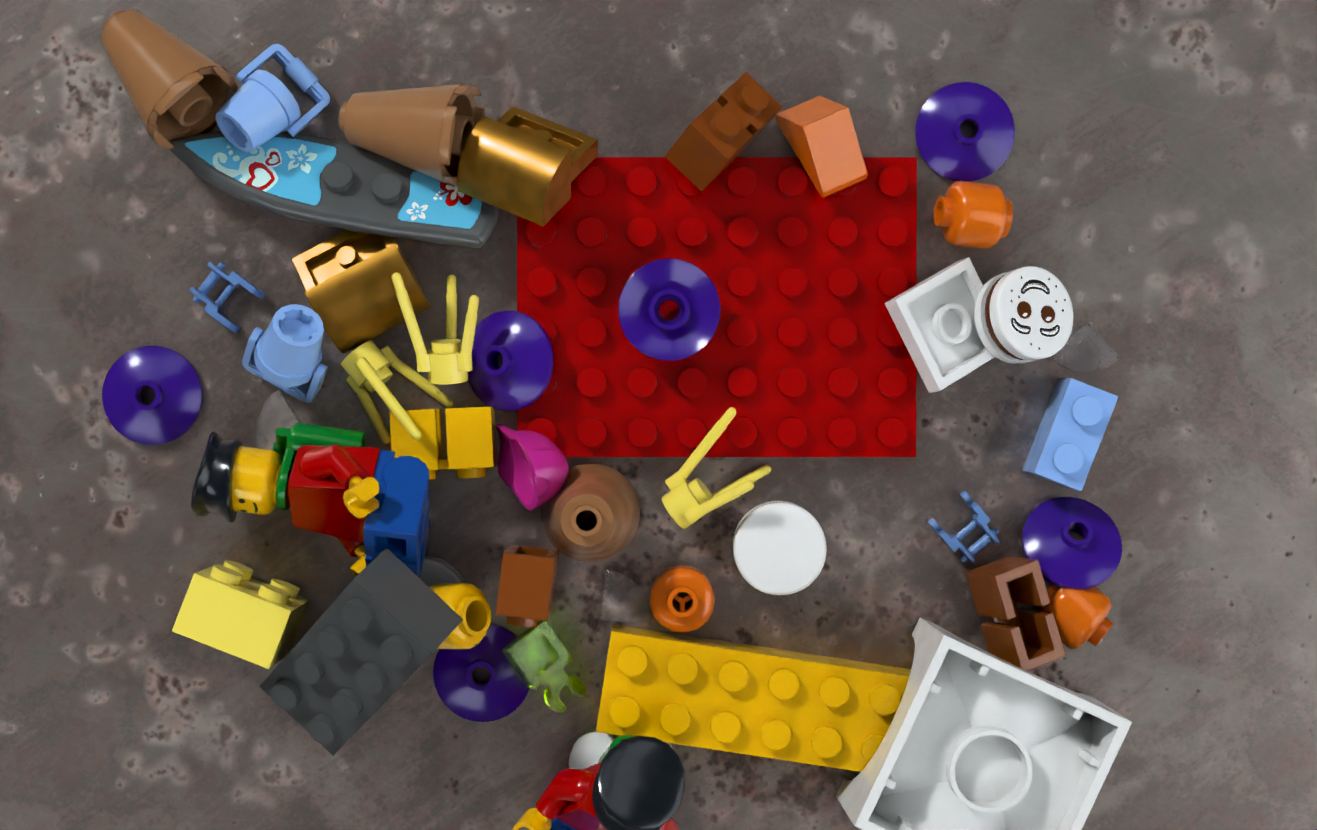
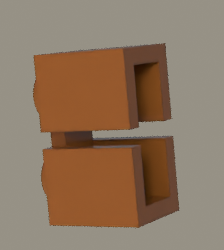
(723, 131)
(527, 584)
(1013, 634)

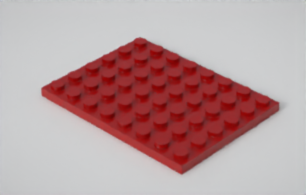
(799, 327)

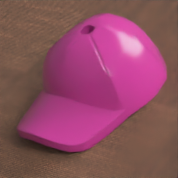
(531, 466)

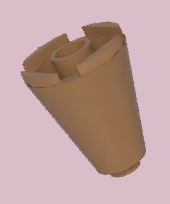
(165, 77)
(414, 126)
(608, 497)

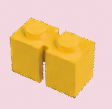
(469, 440)

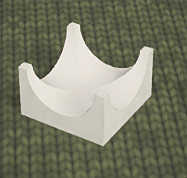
(983, 747)

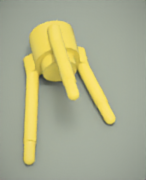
(448, 359)
(370, 371)
(692, 500)

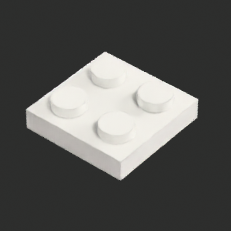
(940, 325)

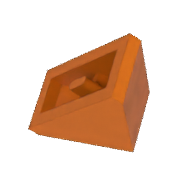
(824, 143)

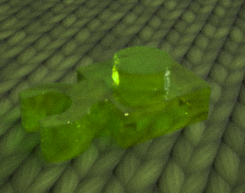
(540, 661)

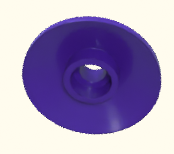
(944, 146)
(663, 282)
(526, 361)
(176, 391)
(1067, 560)
(474, 700)

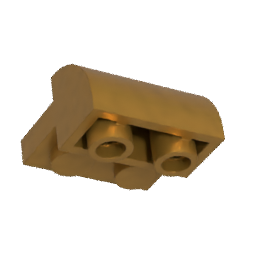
(523, 164)
(353, 286)

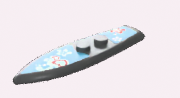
(339, 188)

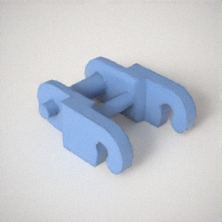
(215, 308)
(979, 519)

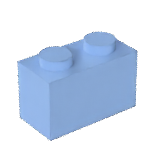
(1070, 433)

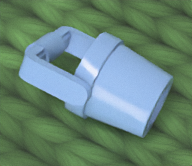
(266, 105)
(289, 352)

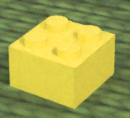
(241, 613)

